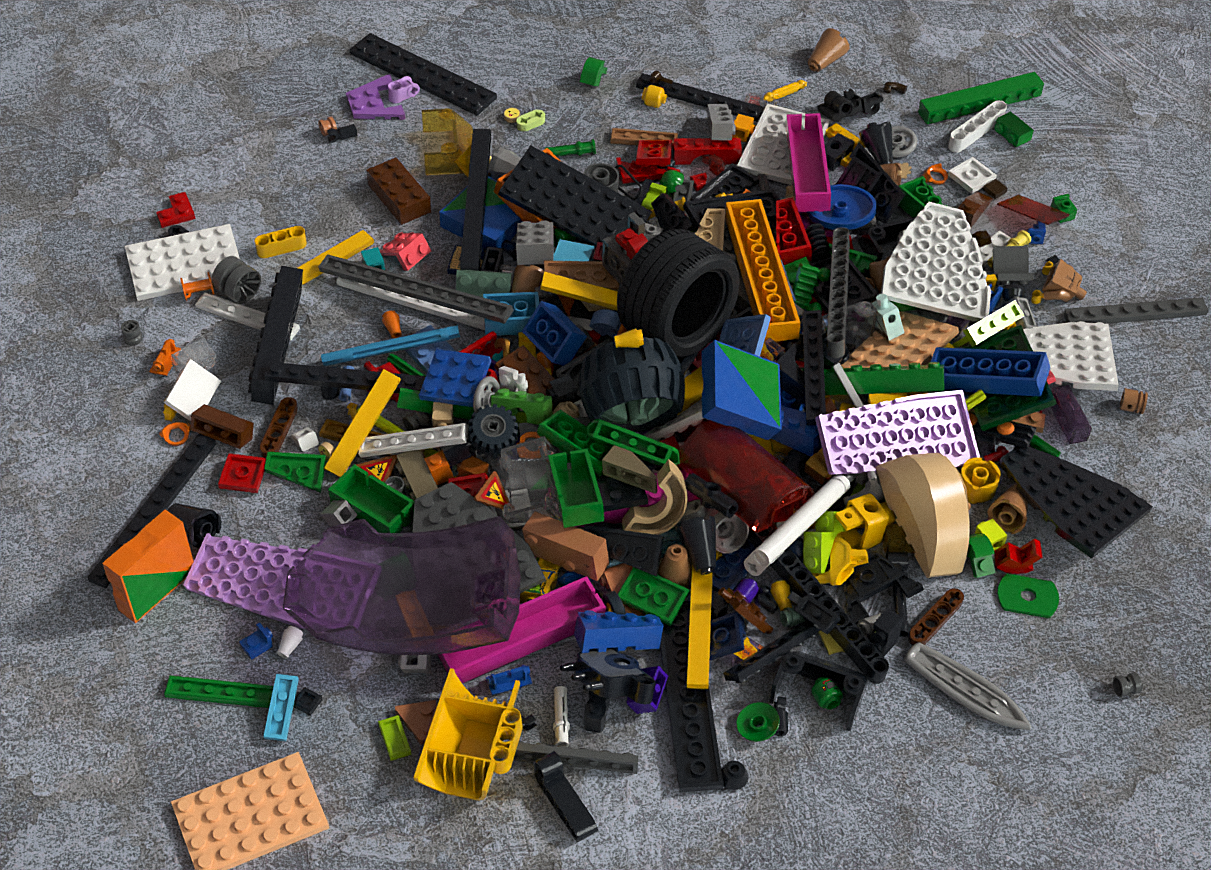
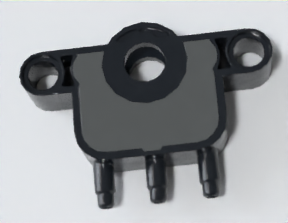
(608, 679)

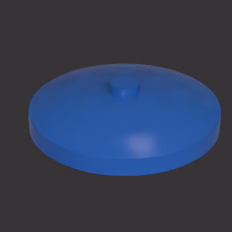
(849, 208)

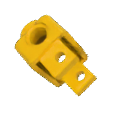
(867, 514)

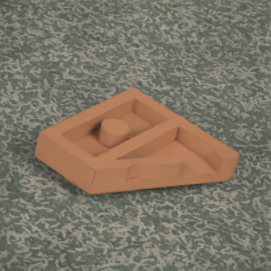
(418, 718)

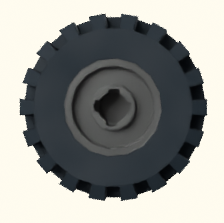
(492, 430)

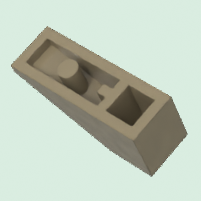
(629, 469)

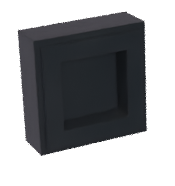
(307, 701)

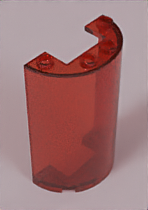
(743, 471)

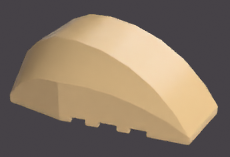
(931, 509)

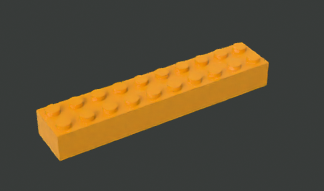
(762, 268)

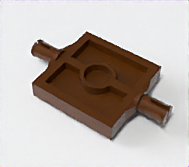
(747, 610)

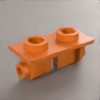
(163, 362)

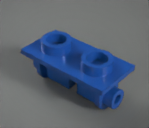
(505, 681)

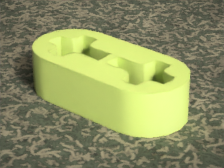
(530, 120)

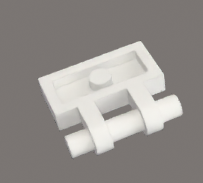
(512, 380)

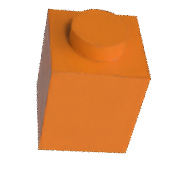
(439, 467)

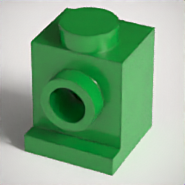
(1065, 205)

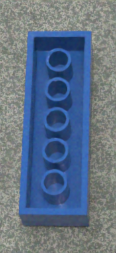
(993, 370)

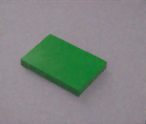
(653, 595)

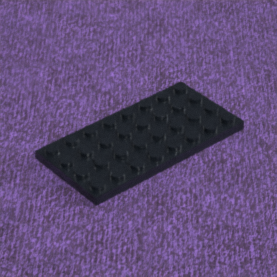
(568, 198)

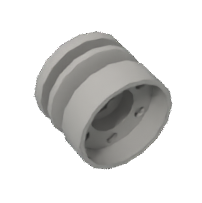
(730, 532)

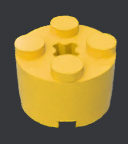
(980, 479)

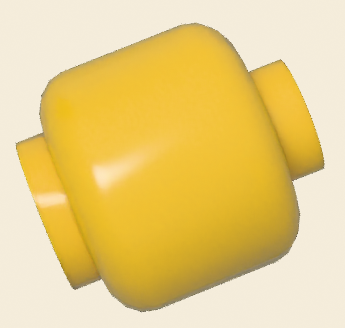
(654, 96)

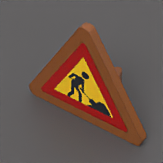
(380, 468)
(492, 492)

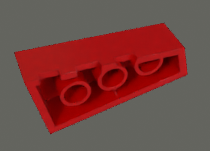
(790, 233)

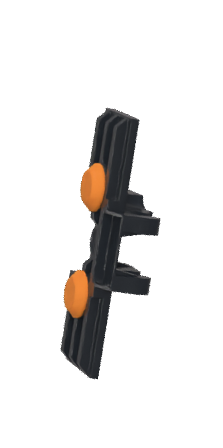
(1008, 433)

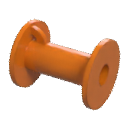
(197, 286)

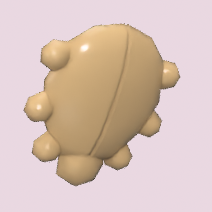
(904, 170)

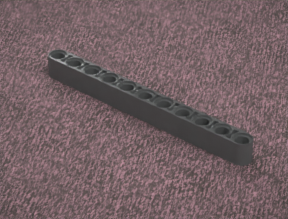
(838, 293)

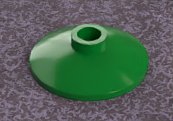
(757, 714)

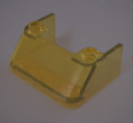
(446, 120)

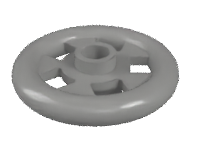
(899, 141)
(483, 397)

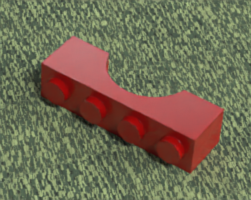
(688, 149)

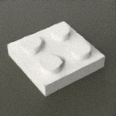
(971, 175)

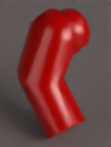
(996, 456)

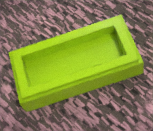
(394, 738)

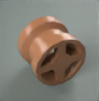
(325, 125)

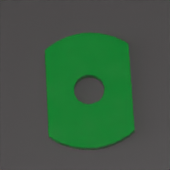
(1045, 594)

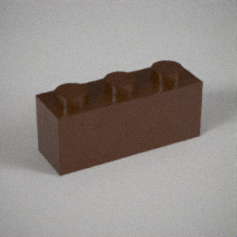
(222, 426)

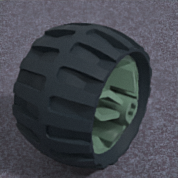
(633, 385)

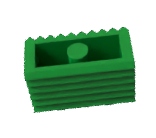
(1013, 129)

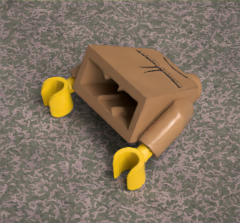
(1061, 283)

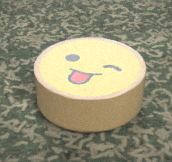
(511, 115)
(326, 449)

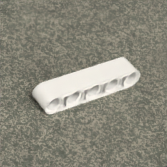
(976, 126)

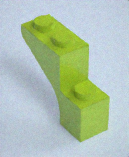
(819, 542)

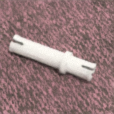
(561, 725)

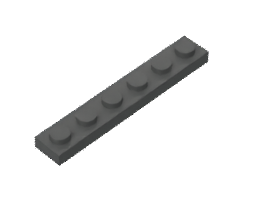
(579, 757)

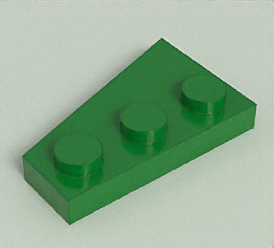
(297, 468)

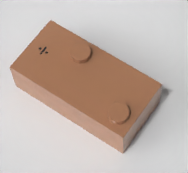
(566, 547)

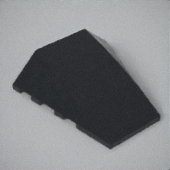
(869, 175)

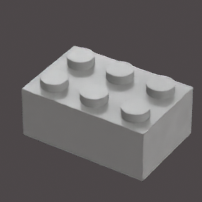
(534, 242)

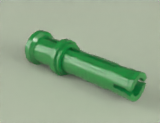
(578, 148)

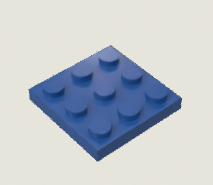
(454, 377)

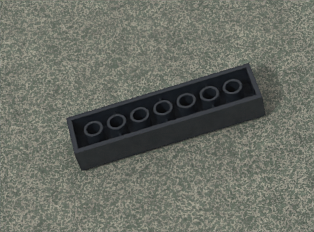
(276, 332)

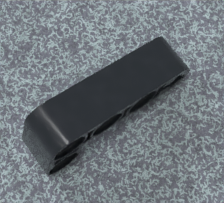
(563, 797)

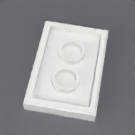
(192, 389)

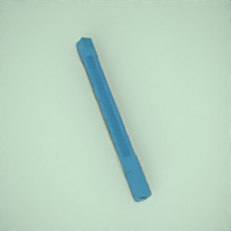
(390, 345)

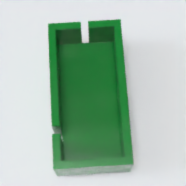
(576, 488)
(380, 505)

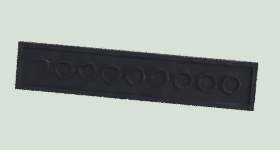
(424, 73)
(689, 713)

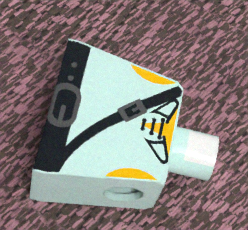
(888, 318)

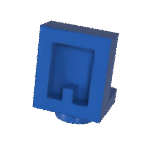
(1037, 233)
(257, 642)

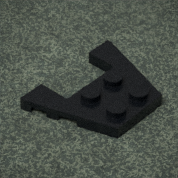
(873, 578)

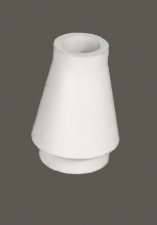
(290, 640)

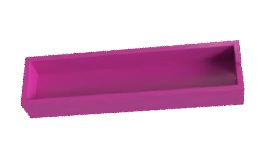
(808, 163)
(536, 627)

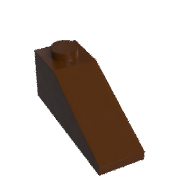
(974, 206)

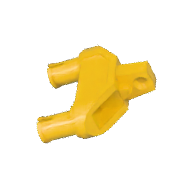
(842, 562)

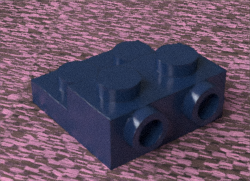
(726, 635)

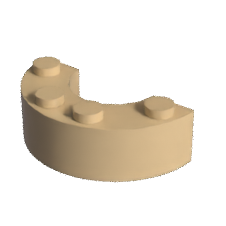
(665, 513)

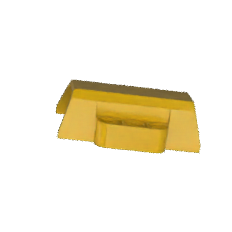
(468, 741)

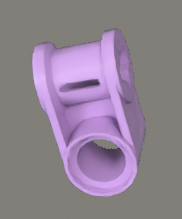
(400, 89)

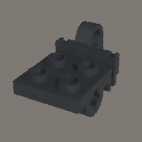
(838, 106)

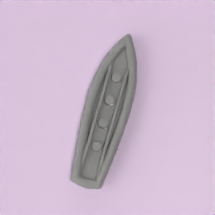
(966, 687)

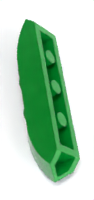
(642, 446)

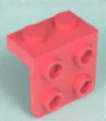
(408, 249)

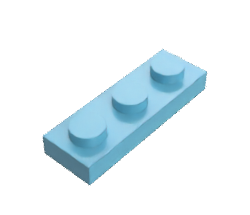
(281, 707)

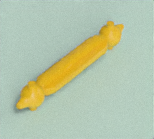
(785, 90)

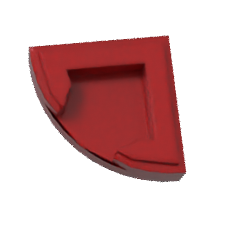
(699, 181)

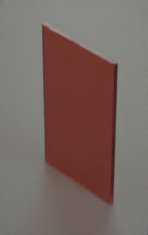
(1033, 209)

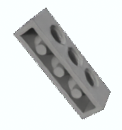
(720, 122)

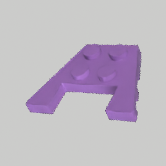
(367, 103)

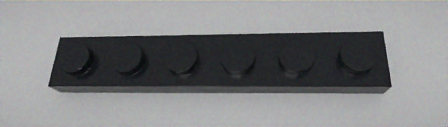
(771, 652)

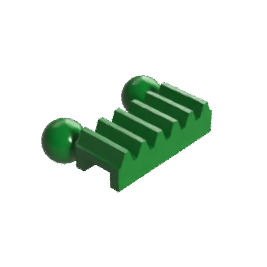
(805, 283)

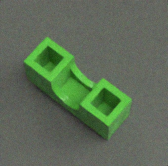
(536, 406)

